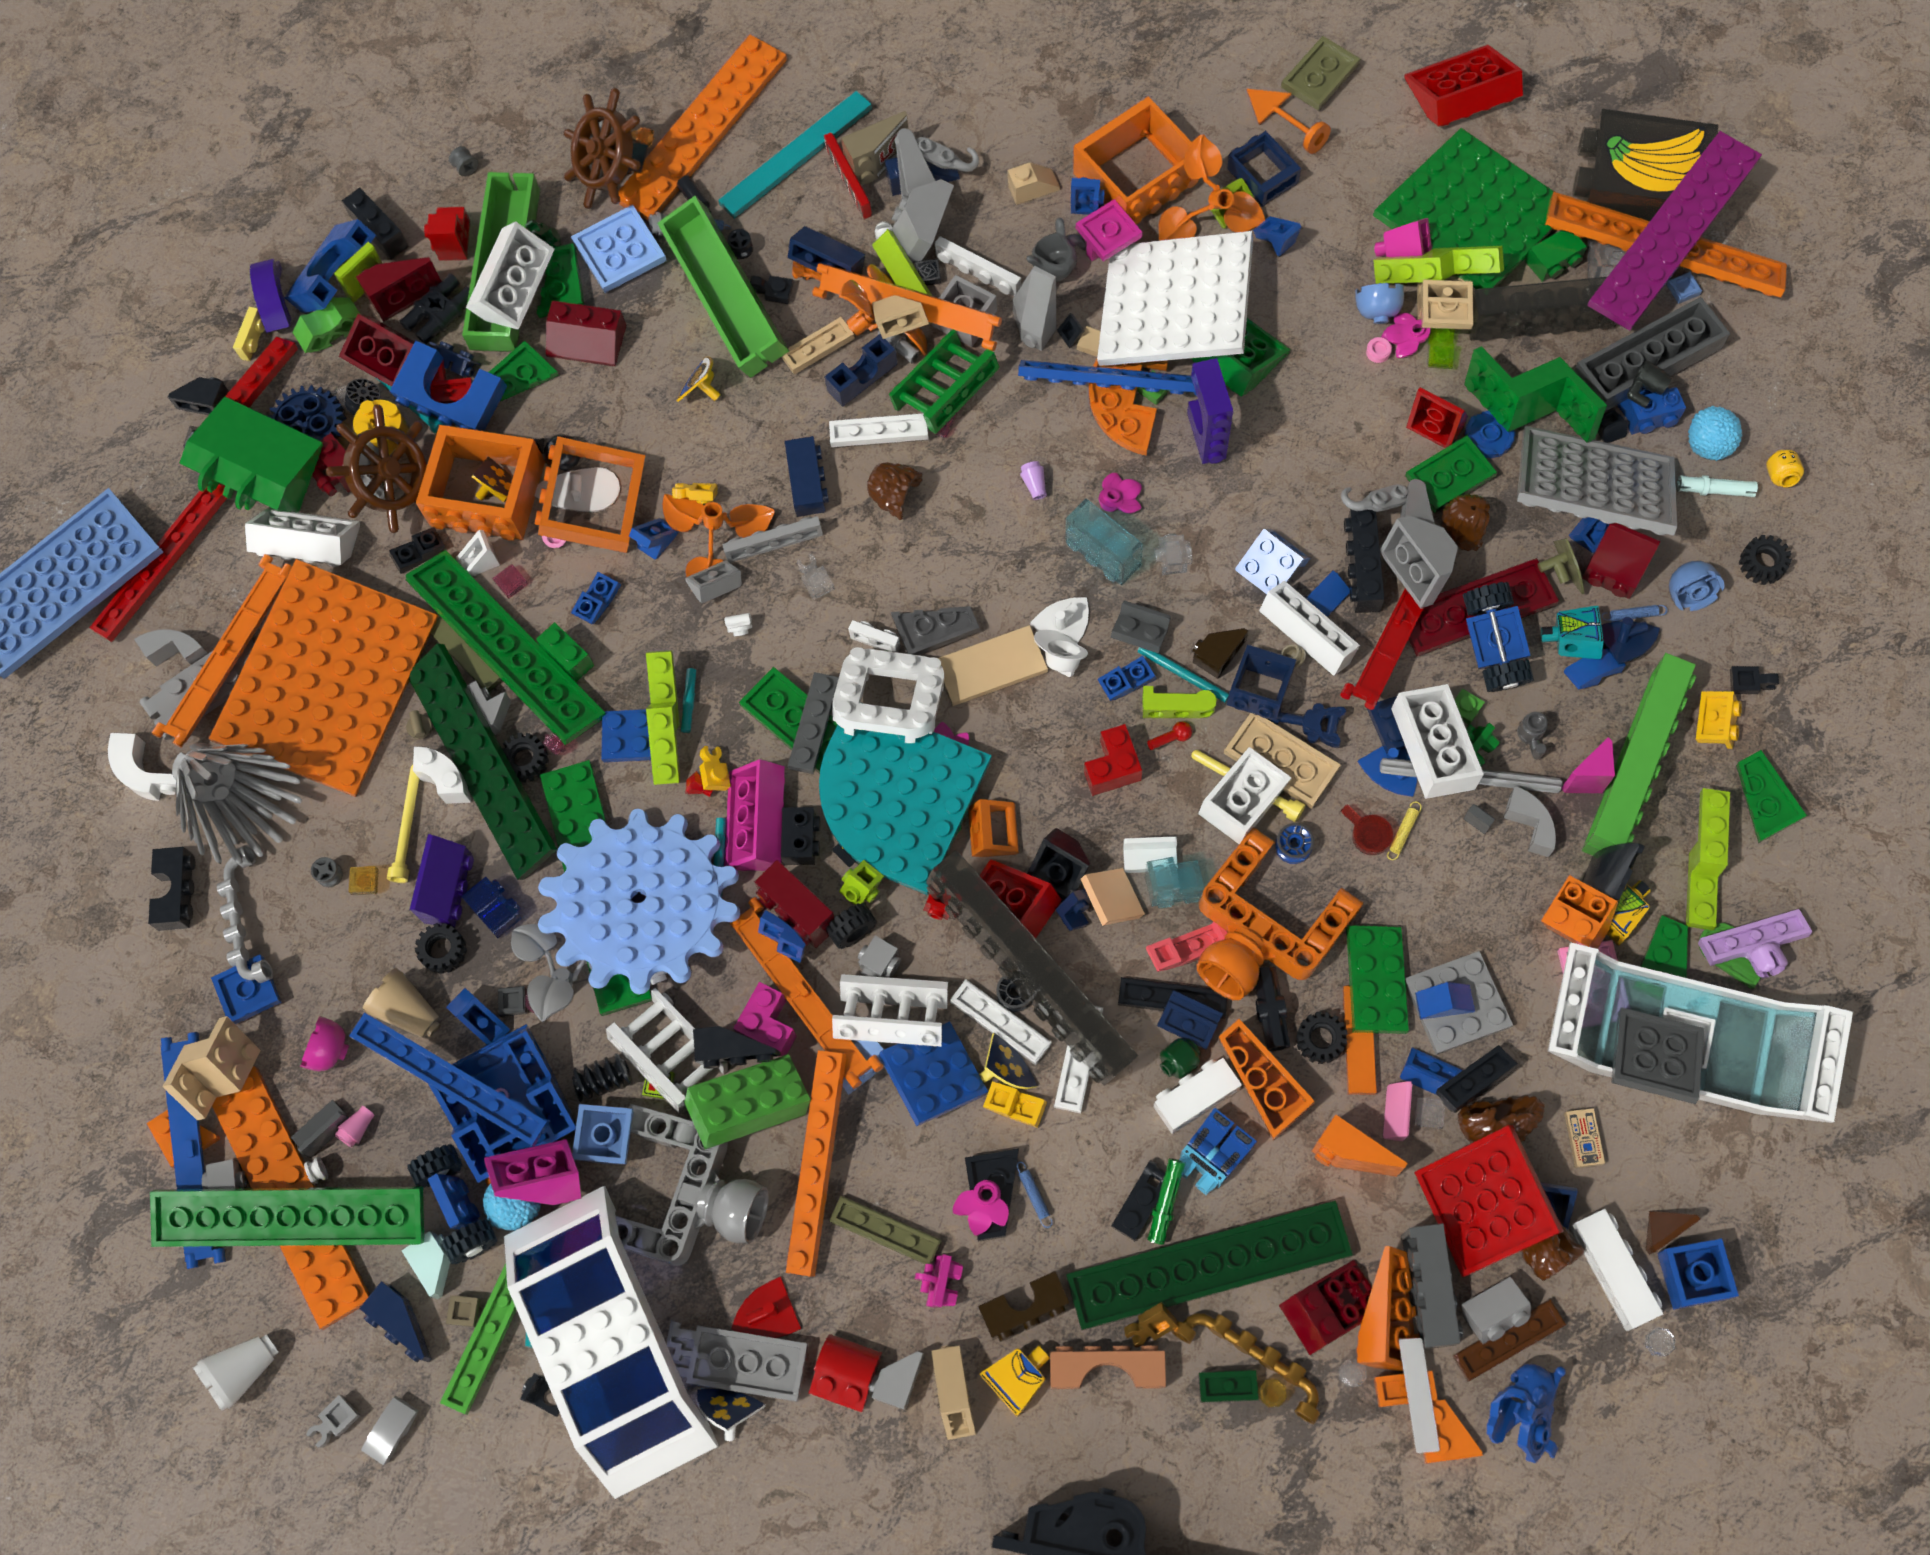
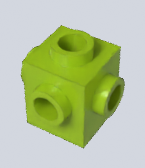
(861, 883)

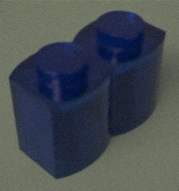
(492, 906)

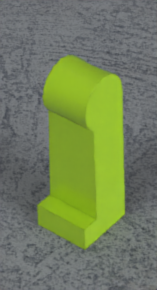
(1177, 705)

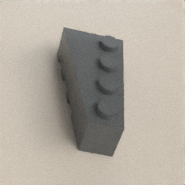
(1432, 1286)

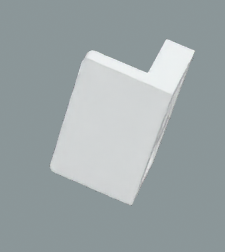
(1140, 850)

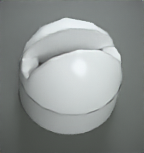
(881, 228)

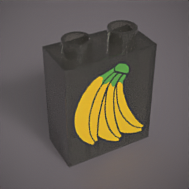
(1637, 160)

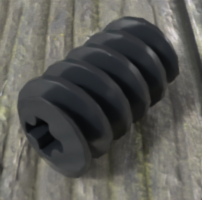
(601, 1076)

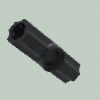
(1271, 1010)

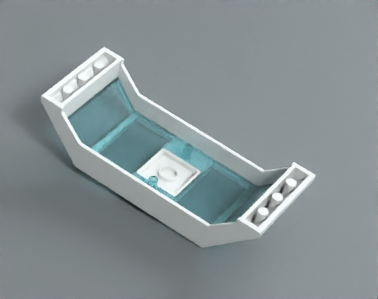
(1755, 1049)

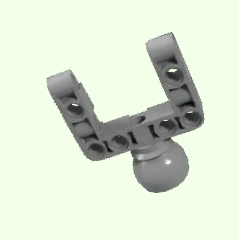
(733, 1207)

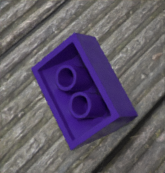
(441, 881)

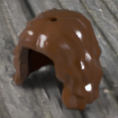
(890, 485)
(1466, 521)
(1552, 1254)

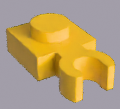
(700, 492)
(713, 773)

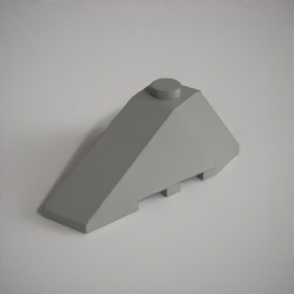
(1036, 308)

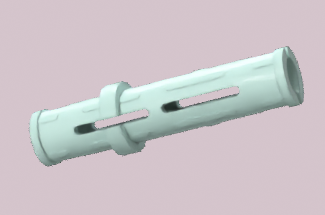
(1706, 485)

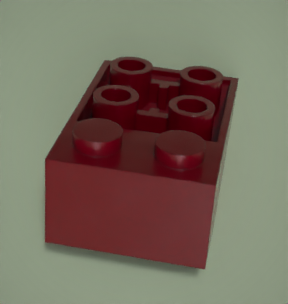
(1328, 1307)

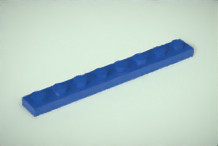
(1106, 376)
(449, 1079)

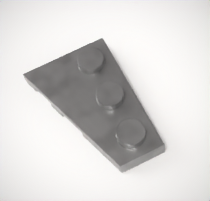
(933, 629)

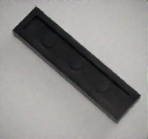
(1155, 995)

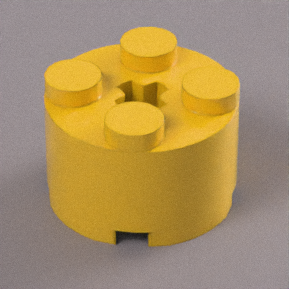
(365, 419)

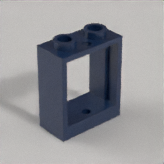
(1277, 184)
(1255, 660)

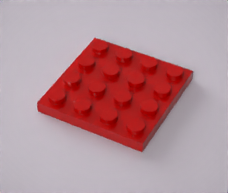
(1488, 1201)

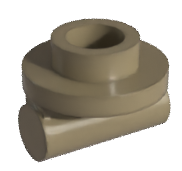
(418, 725)

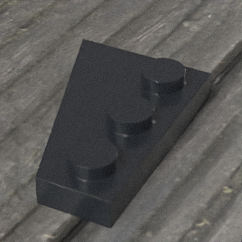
(1001, 1169)

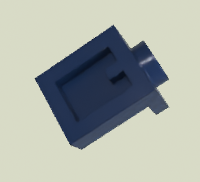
(1072, 910)

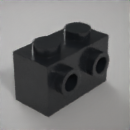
(799, 836)

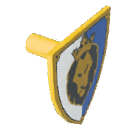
(701, 377)

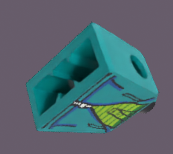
(1576, 633)

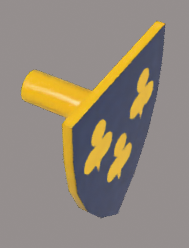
(493, 480)

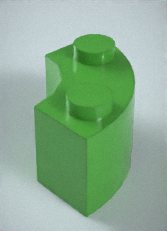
(323, 326)

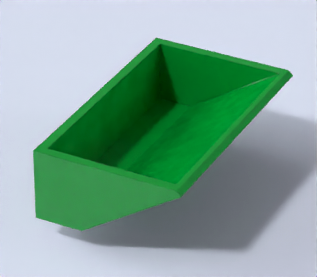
(252, 457)

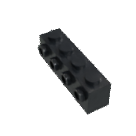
(1364, 561)

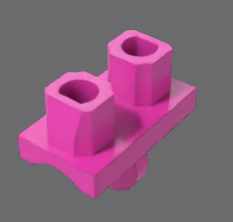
(943, 1269)

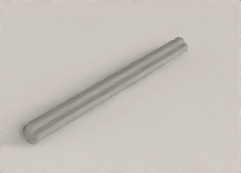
(1490, 777)

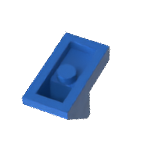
(1279, 232)
(653, 537)

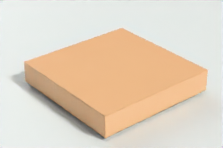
(1112, 896)

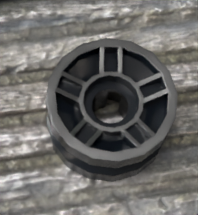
(1011, 1003)

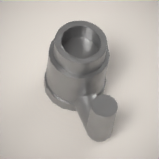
(1531, 732)

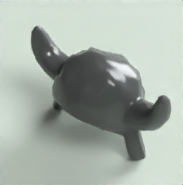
(1056, 252)

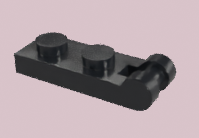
(1139, 1203)

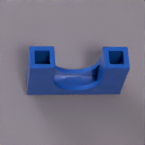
(312, 288)
(414, 389)

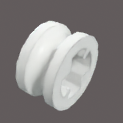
(316, 1170)

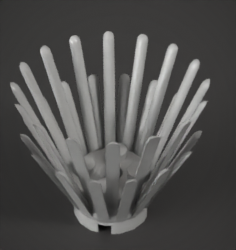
(211, 779)

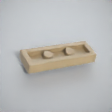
(818, 345)

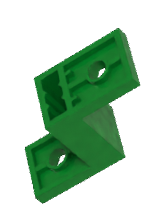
(1535, 394)

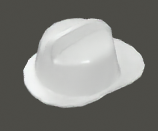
(1060, 651)

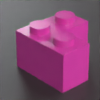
(760, 1022)

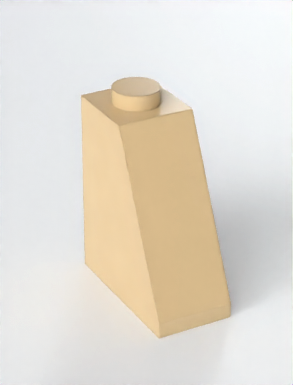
(953, 1392)

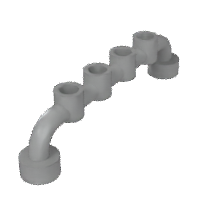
(261, 970)

